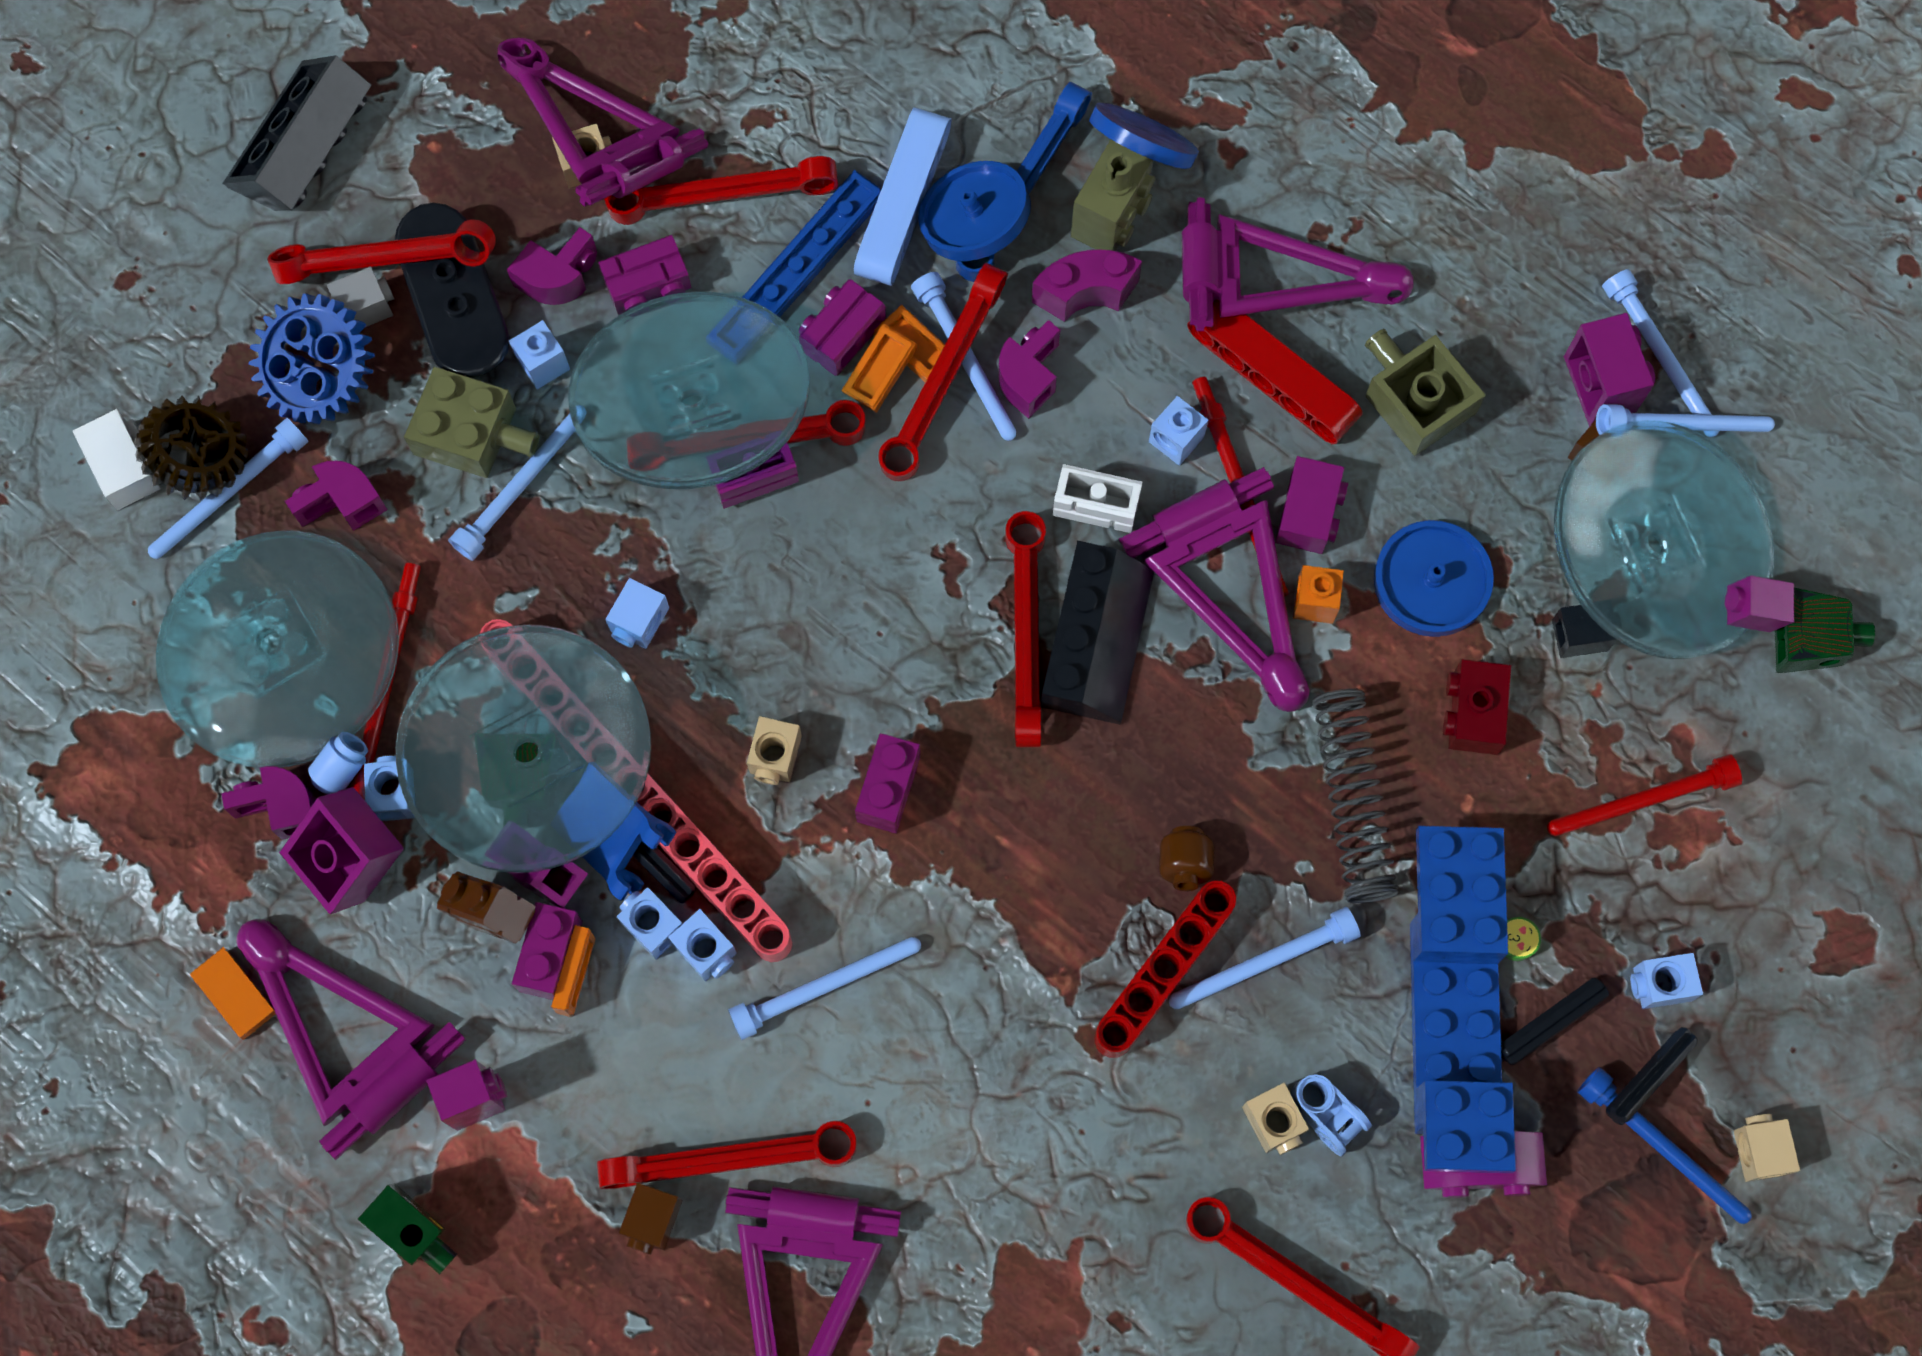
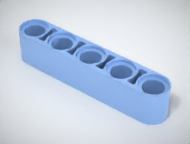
(901, 196)

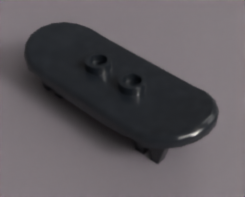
(453, 299)

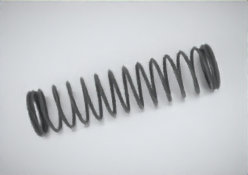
(1354, 894)

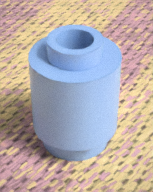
(338, 763)

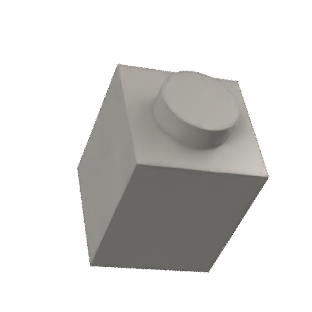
(364, 295)

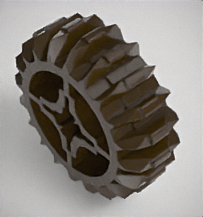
(182, 456)

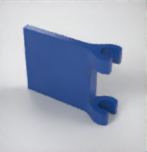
(615, 852)

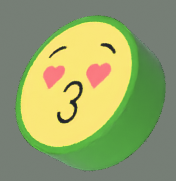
(1523, 938)

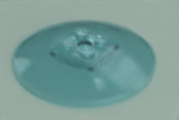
(682, 345)
(1698, 507)
(320, 679)
(513, 690)

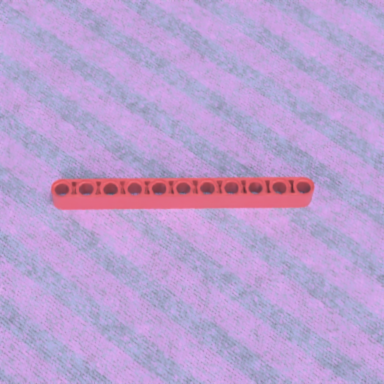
(706, 861)

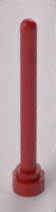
(1722, 774)

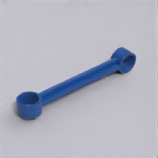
(1066, 114)

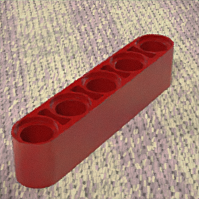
(1280, 374)
(1170, 949)

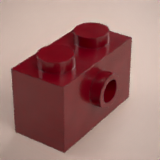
(1478, 707)

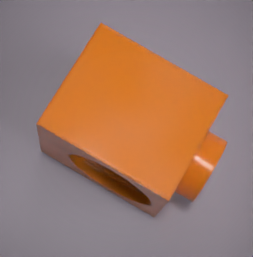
(1318, 594)

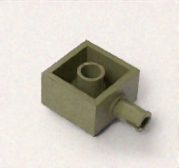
(1112, 198)
(1421, 391)
(465, 424)

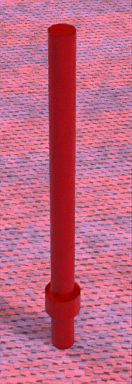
(1216, 418)
(404, 605)

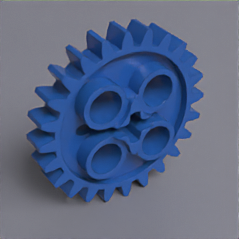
(296, 392)

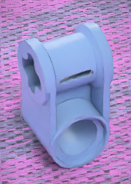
(1331, 1114)

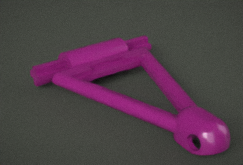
(618, 167)
(1213, 270)
(1203, 525)
(382, 1080)
(811, 1227)

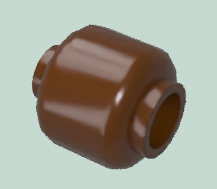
(1186, 858)

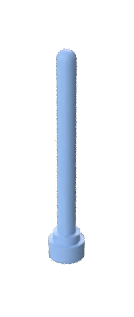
(1623, 289)
(930, 291)
(1613, 415)
(285, 440)
(469, 539)
(1338, 928)
(750, 1017)

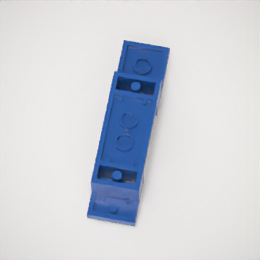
(1456, 1001)

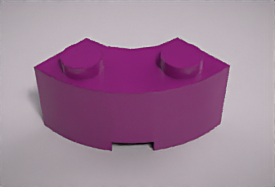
(1086, 281)
(1529, 1172)

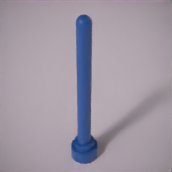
(1601, 1090)

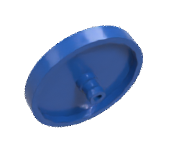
(1143, 135)
(974, 210)
(1433, 578)

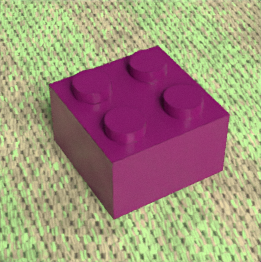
(1609, 365)
(341, 850)

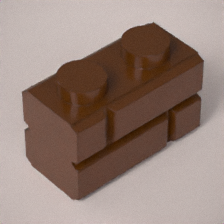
(486, 907)

